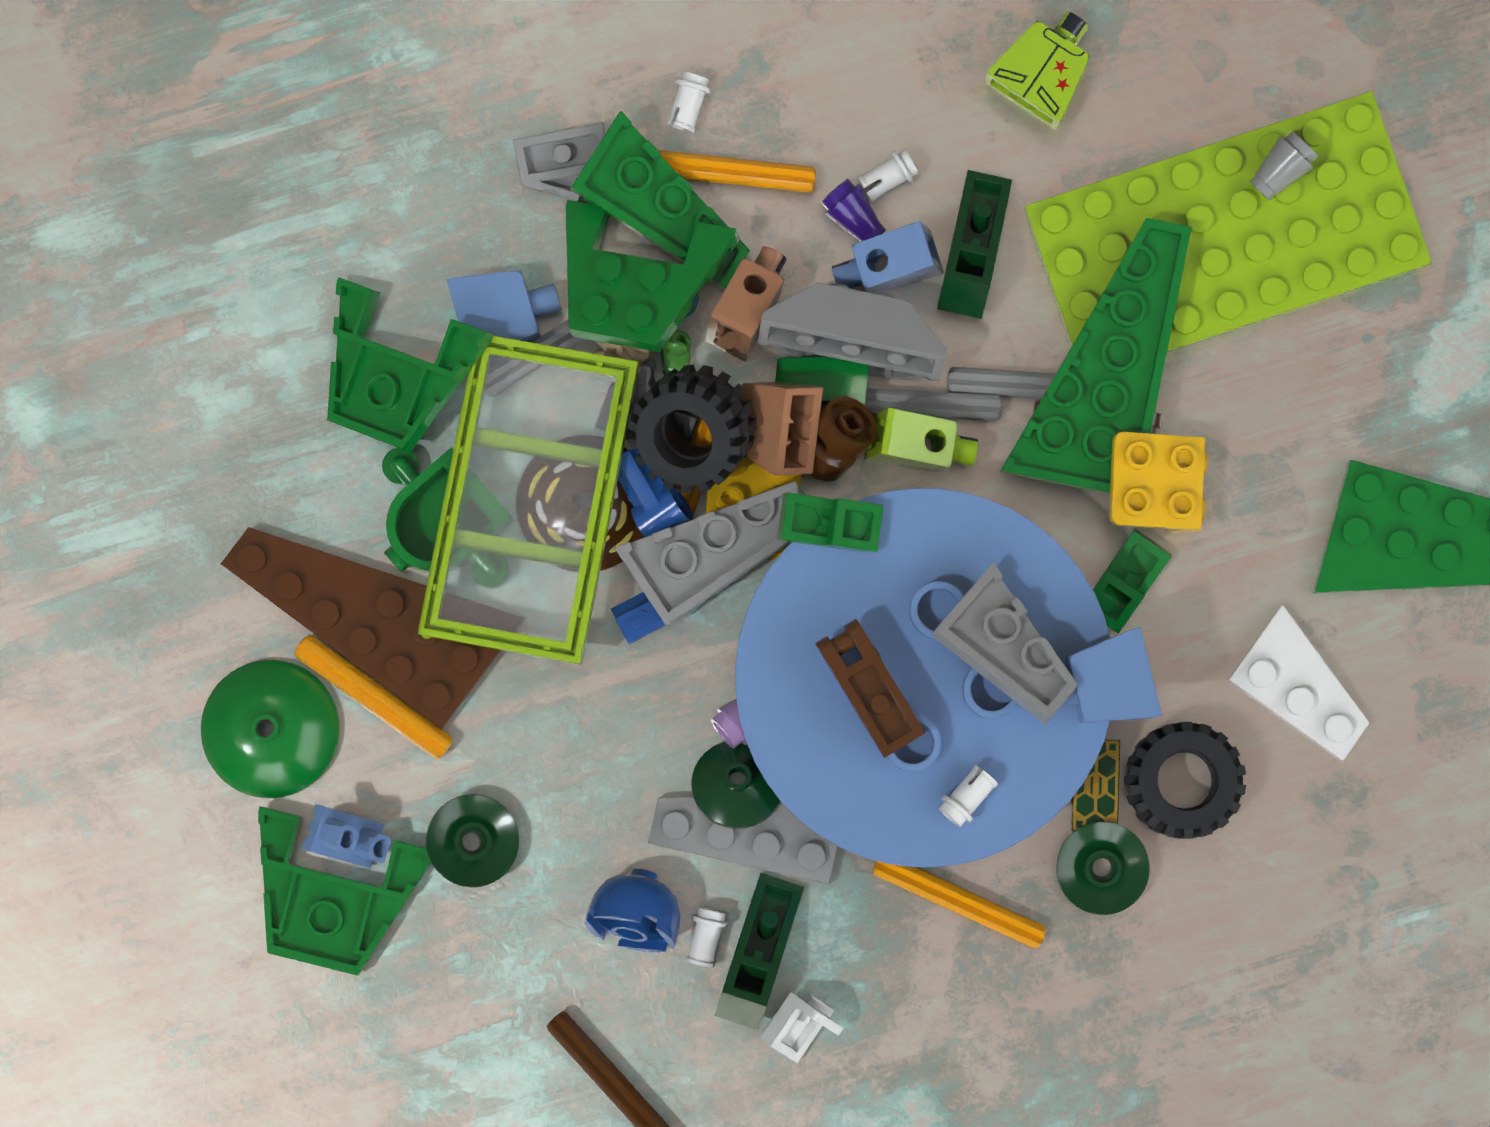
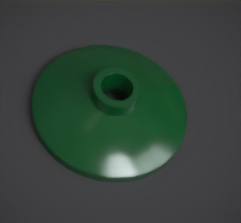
(730, 803)
(496, 836)
(1122, 883)

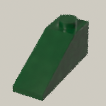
(974, 244)
(759, 951)

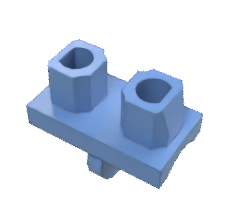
(346, 837)

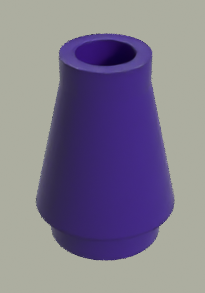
(852, 211)

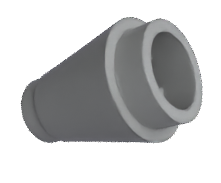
(1283, 165)

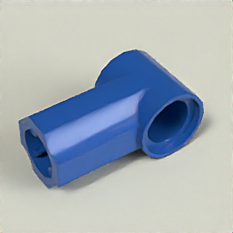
(653, 504)
(639, 618)

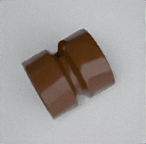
(843, 436)

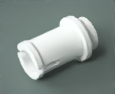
(688, 101)
(891, 172)
(967, 796)
(706, 936)

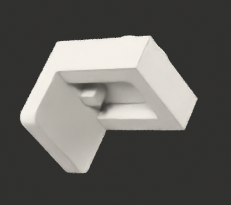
(798, 1024)

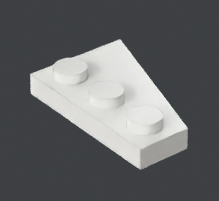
(1298, 686)

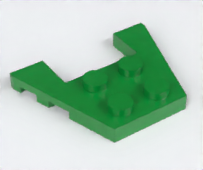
(634, 297)
(388, 390)
(324, 915)

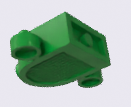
(416, 509)

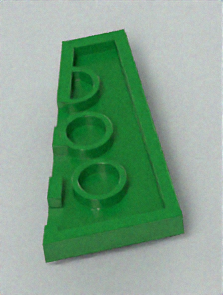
(648, 196)

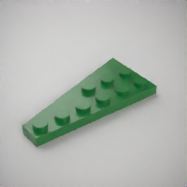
(1111, 370)
(1403, 535)

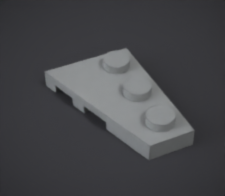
(1002, 645)

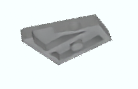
(556, 158)

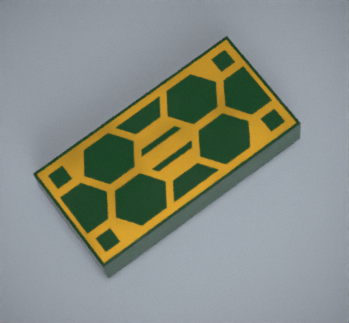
(1099, 794)

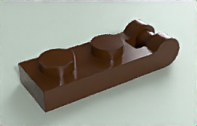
(871, 690)

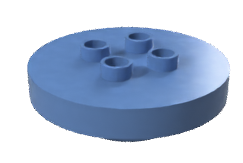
(813, 740)

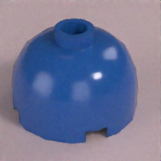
(636, 910)

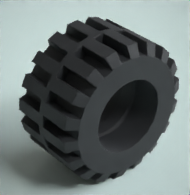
(673, 456)
(1225, 780)

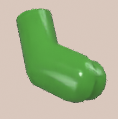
(676, 352)

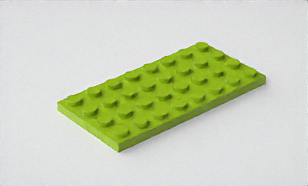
(1245, 255)

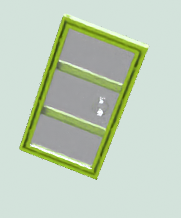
(529, 499)

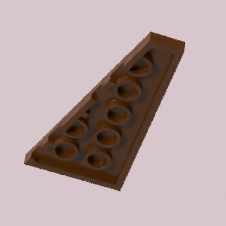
(365, 618)

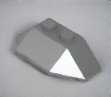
(857, 329)

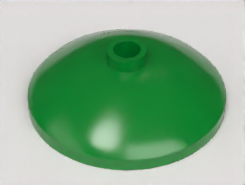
(302, 737)

